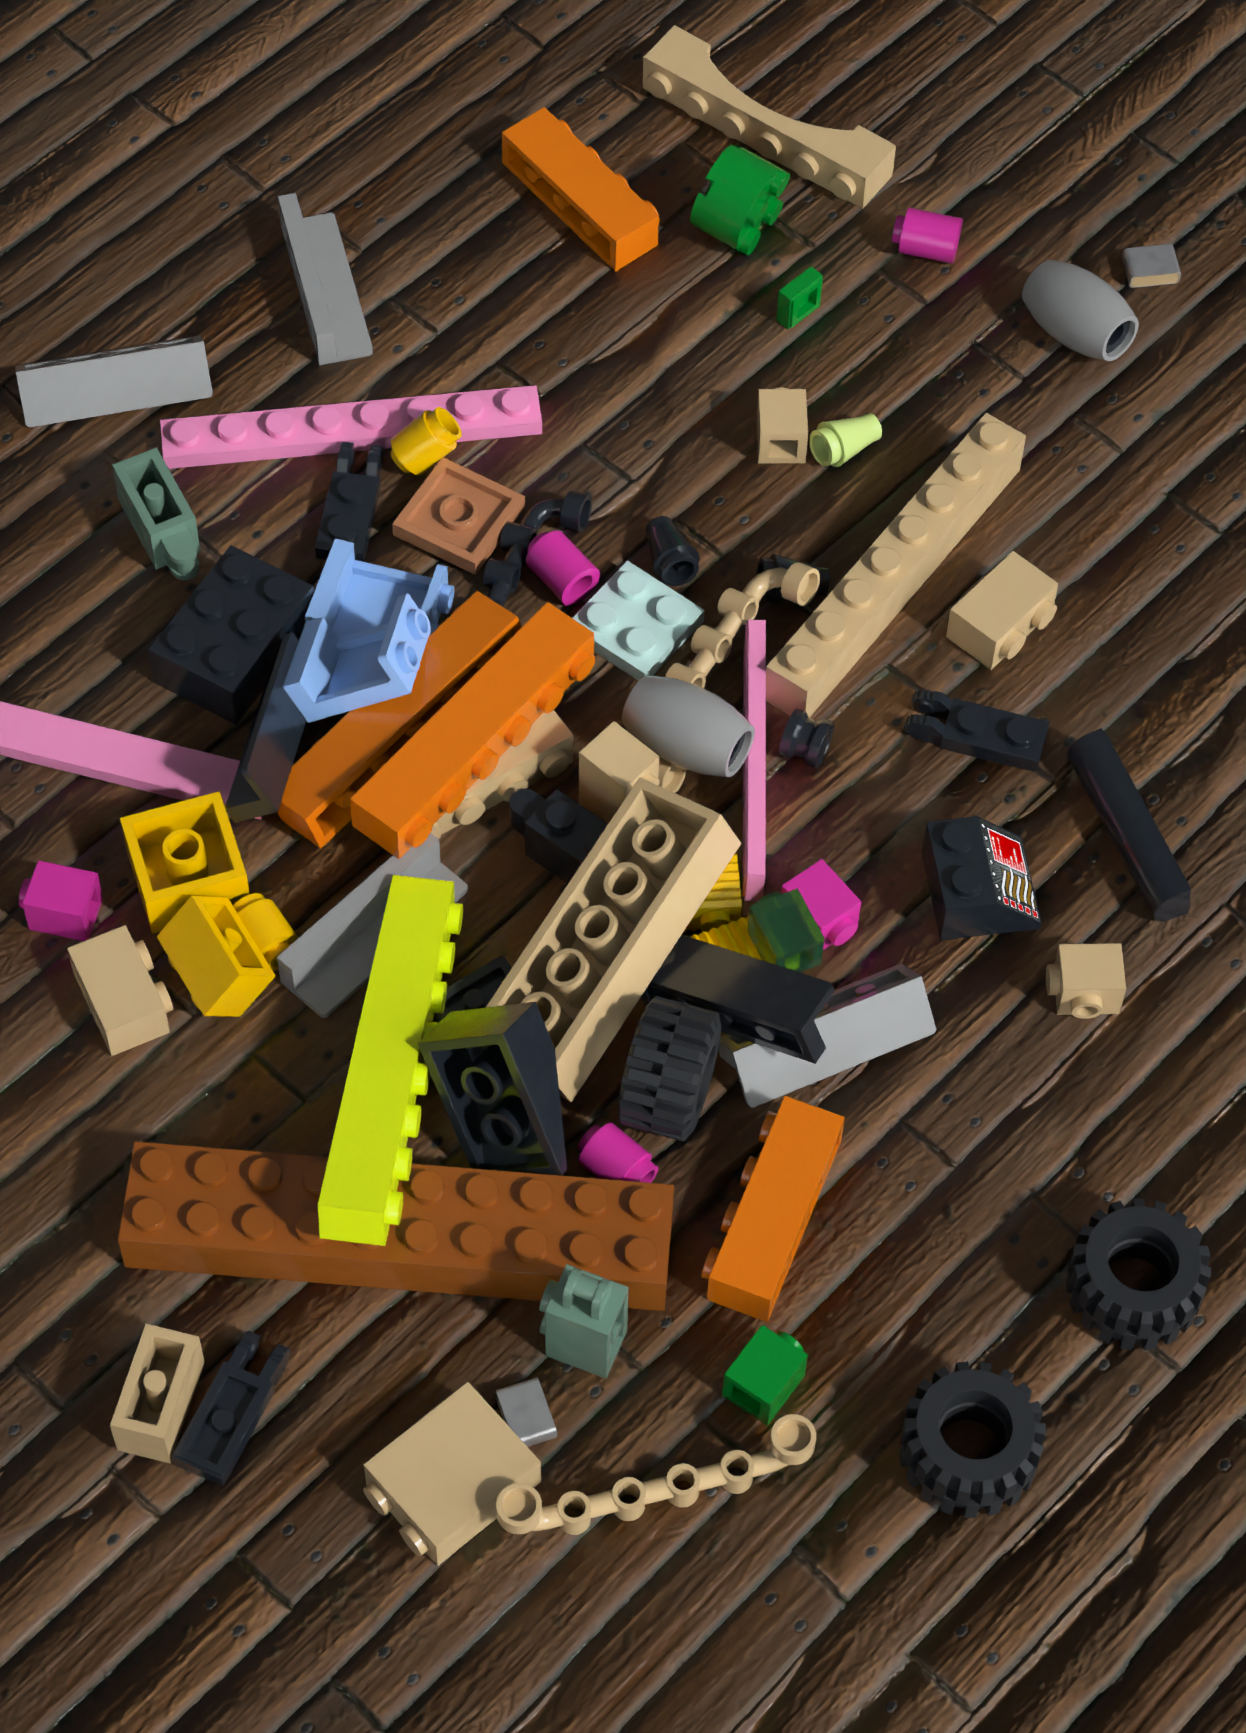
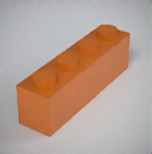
(580, 188)
(774, 1208)

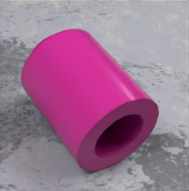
(927, 235)
(562, 567)

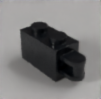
(555, 830)

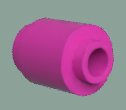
(615, 1156)

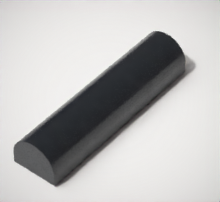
(1130, 826)

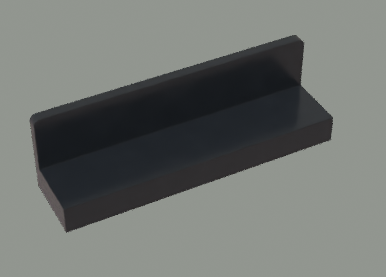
(269, 746)
(751, 996)

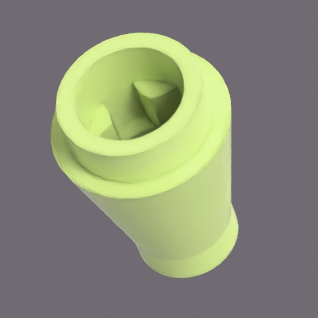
(841, 439)

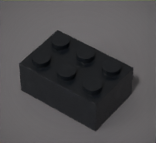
(230, 634)

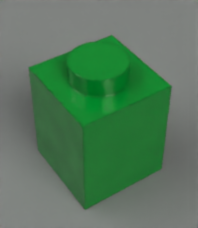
(765, 1374)

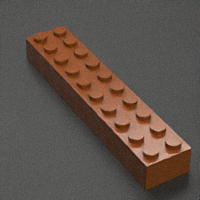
(455, 1233)

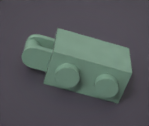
(158, 513)
(584, 1320)

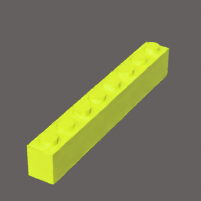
(387, 1064)

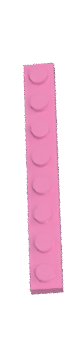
(324, 427)

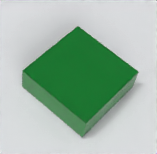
(799, 298)

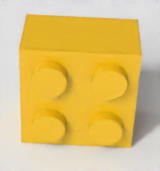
(183, 853)

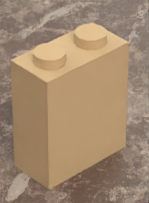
(448, 1474)

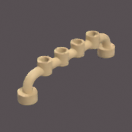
(714, 645)
(521, 1509)

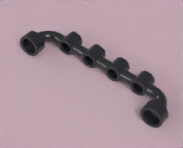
(504, 575)

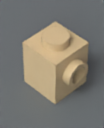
(1087, 979)

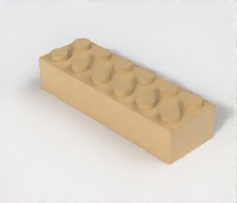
(618, 923)

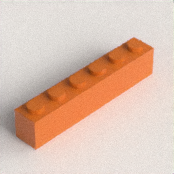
(473, 731)
(367, 737)

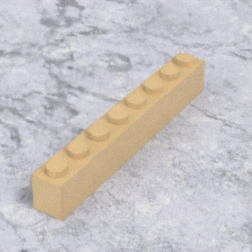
(894, 567)

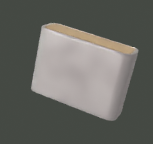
(1151, 266)
(526, 1411)

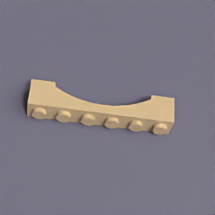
(842, 161)

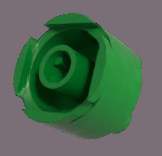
(739, 198)

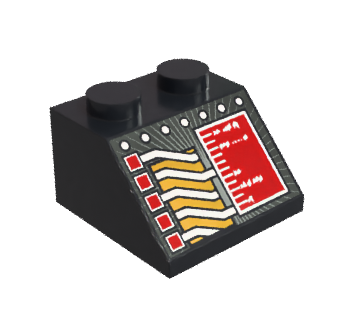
(978, 879)

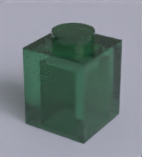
(785, 931)

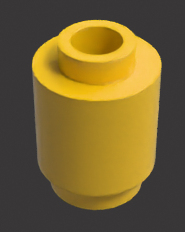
(425, 441)
(265, 926)

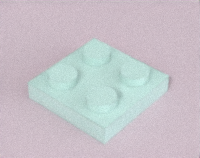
(638, 621)

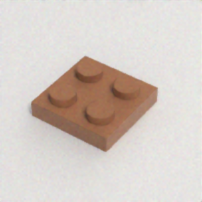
(458, 515)

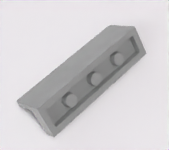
(324, 283)
(114, 381)
(339, 949)
(855, 1026)

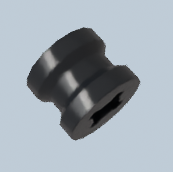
(806, 738)

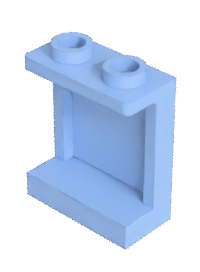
(363, 594)
(360, 668)

